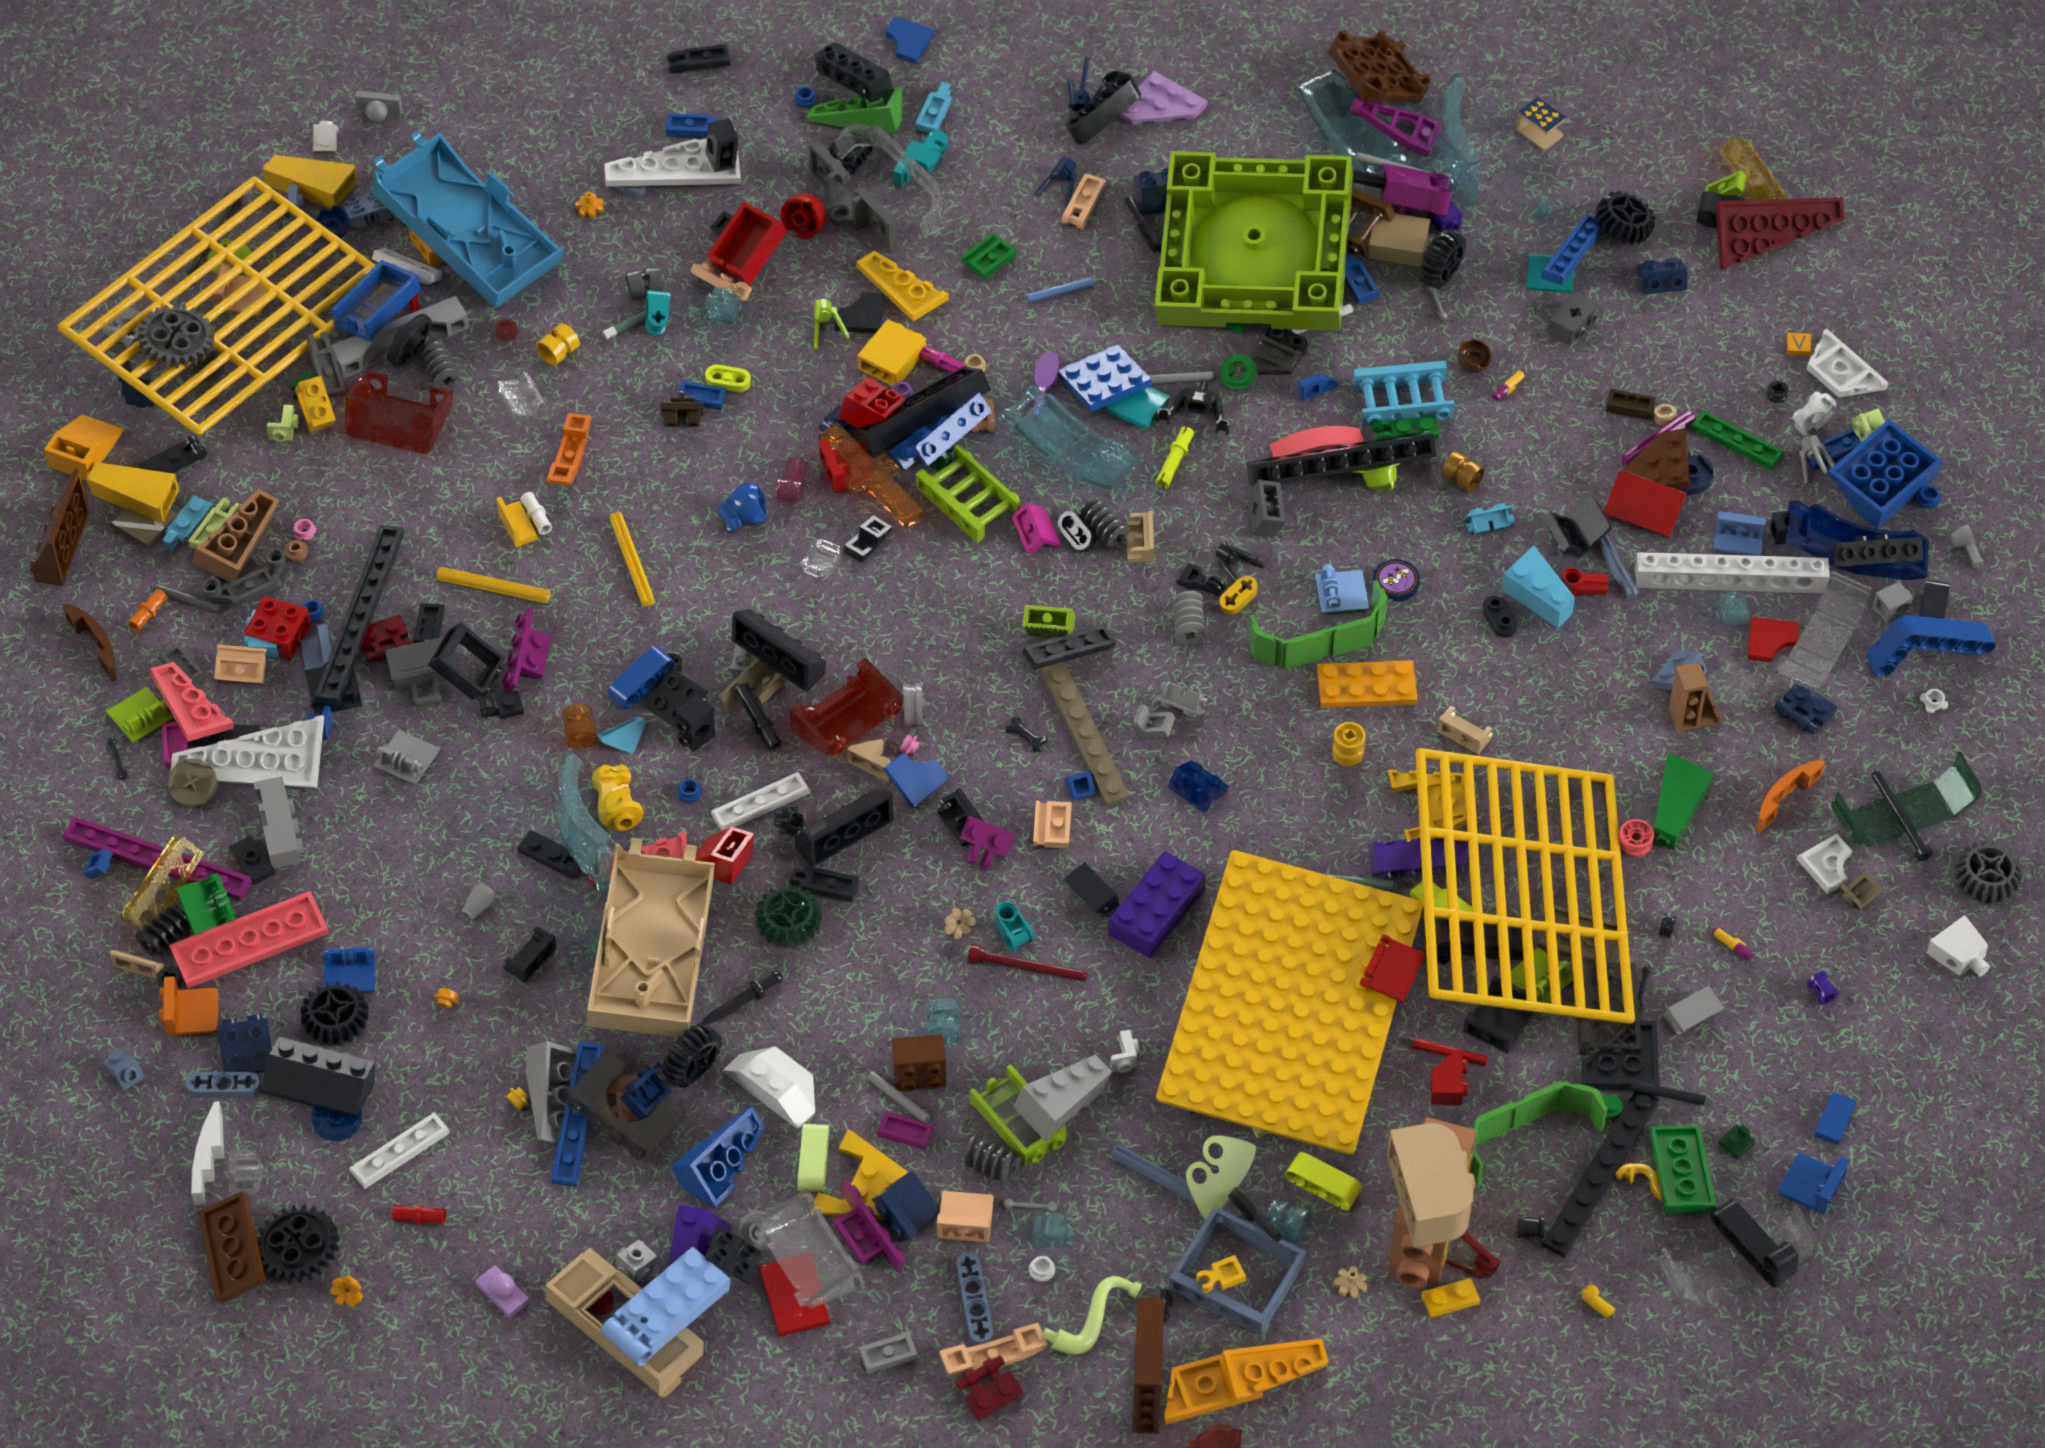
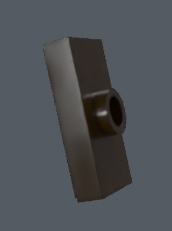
(1630, 404)

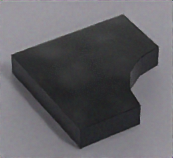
(863, 315)

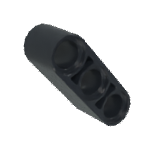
(1934, 599)

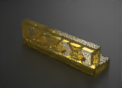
(1759, 181)
(156, 876)

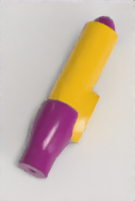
(1509, 385)
(1734, 943)

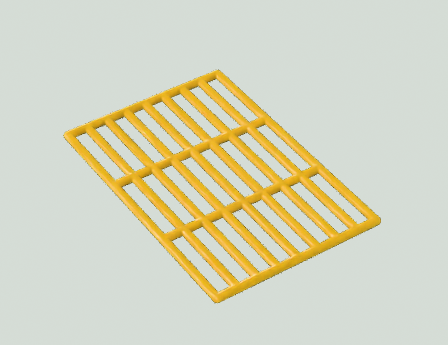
(239, 266)
(1525, 922)

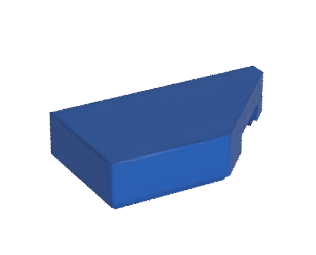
(1315, 385)

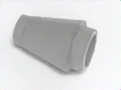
(478, 900)

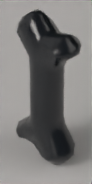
(1035, 741)

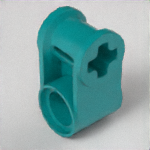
(657, 309)
(1013, 930)

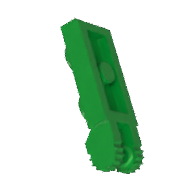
(1405, 426)

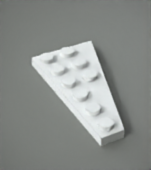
(675, 165)
(266, 754)

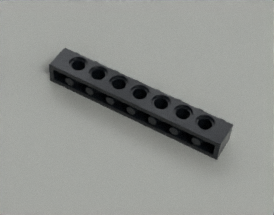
(1343, 458)

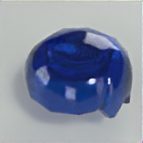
(334, 220)

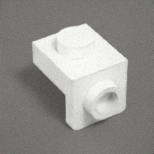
(325, 137)
(1128, 1059)

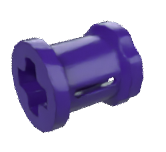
(1822, 988)

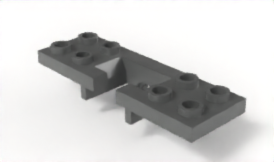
(860, 210)

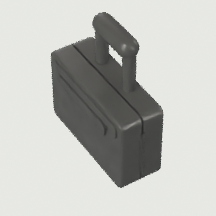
(410, 669)

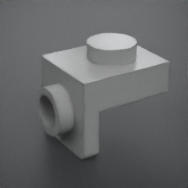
(1153, 724)

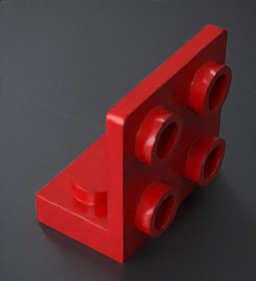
(834, 469)
(280, 624)

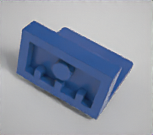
(1813, 1182)

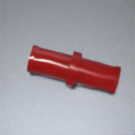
(419, 1214)

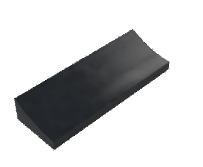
(923, 408)

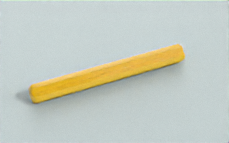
(632, 559)
(493, 585)

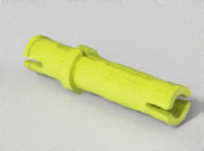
(1178, 450)

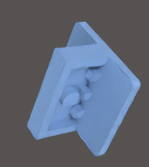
(1739, 533)

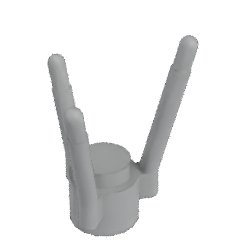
(1813, 450)

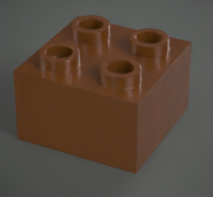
(919, 1062)

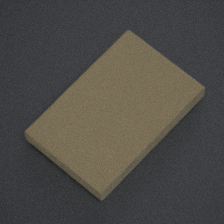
(1587, 943)

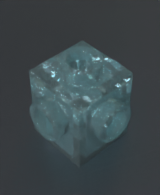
(723, 305)

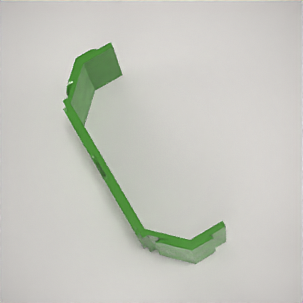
(1321, 643)
(1559, 1095)

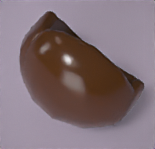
(1474, 355)

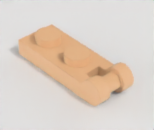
(1083, 201)

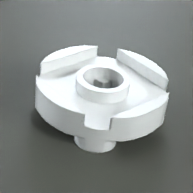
(1814, 413)

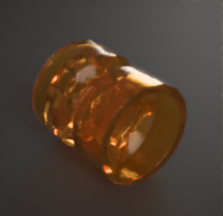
(579, 726)

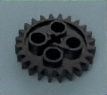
(316, 1230)

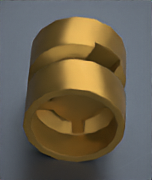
(1460, 470)

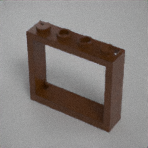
(1148, 1365)

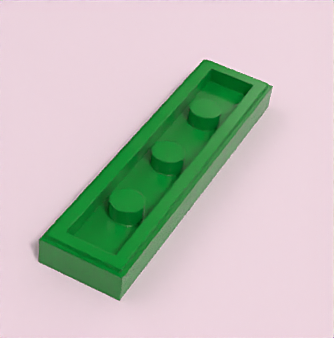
(1737, 440)

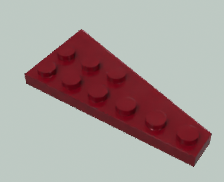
(1762, 225)

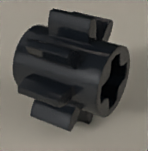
(788, 820)

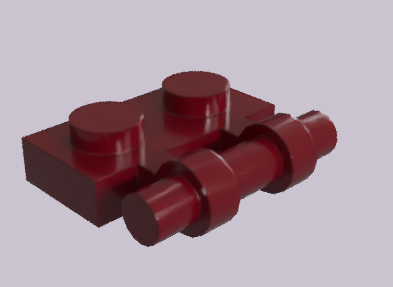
(383, 633)
(993, 1395)

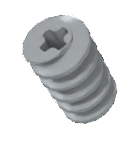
(1188, 617)

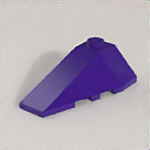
(693, 1229)

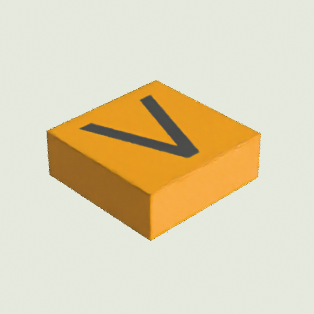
(1798, 344)

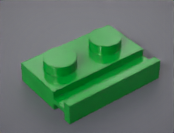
(989, 256)

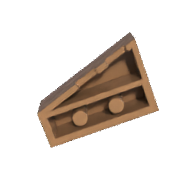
(1692, 699)

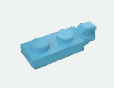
(934, 109)
(186, 522)

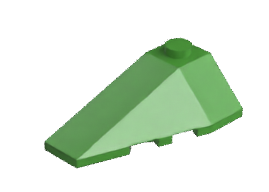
(883, 112)

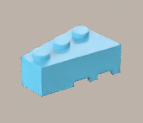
(1539, 588)

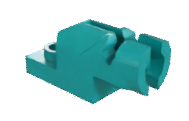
(924, 153)

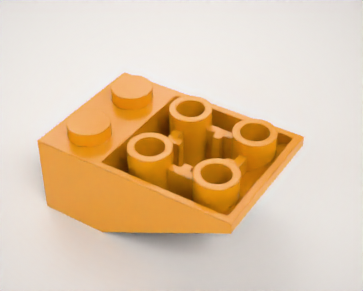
(81, 445)

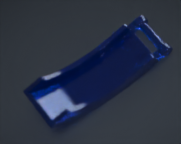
(1823, 529)

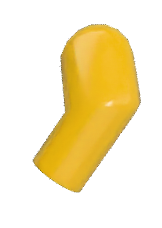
(1591, 1297)

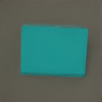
(1536, 265)

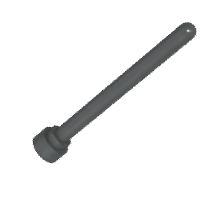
(218, 221)

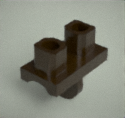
(682, 406)

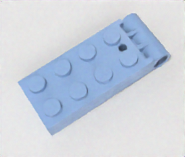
(666, 1306)

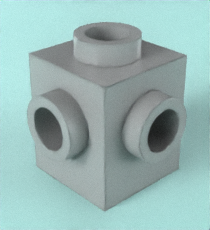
(635, 1261)

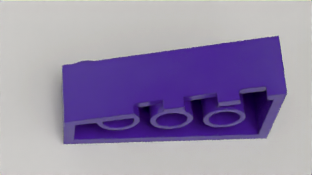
(1406, 857)

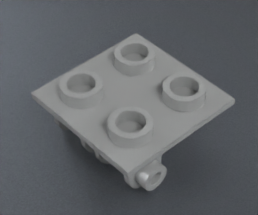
(406, 757)

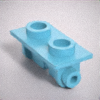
(1480, 519)

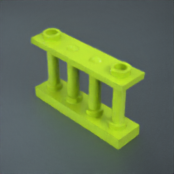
(958, 511)

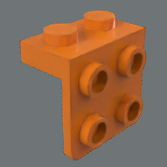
(188, 1010)

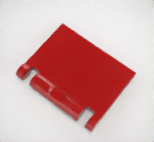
(1392, 968)

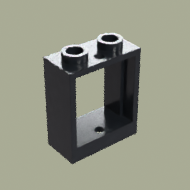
(479, 648)

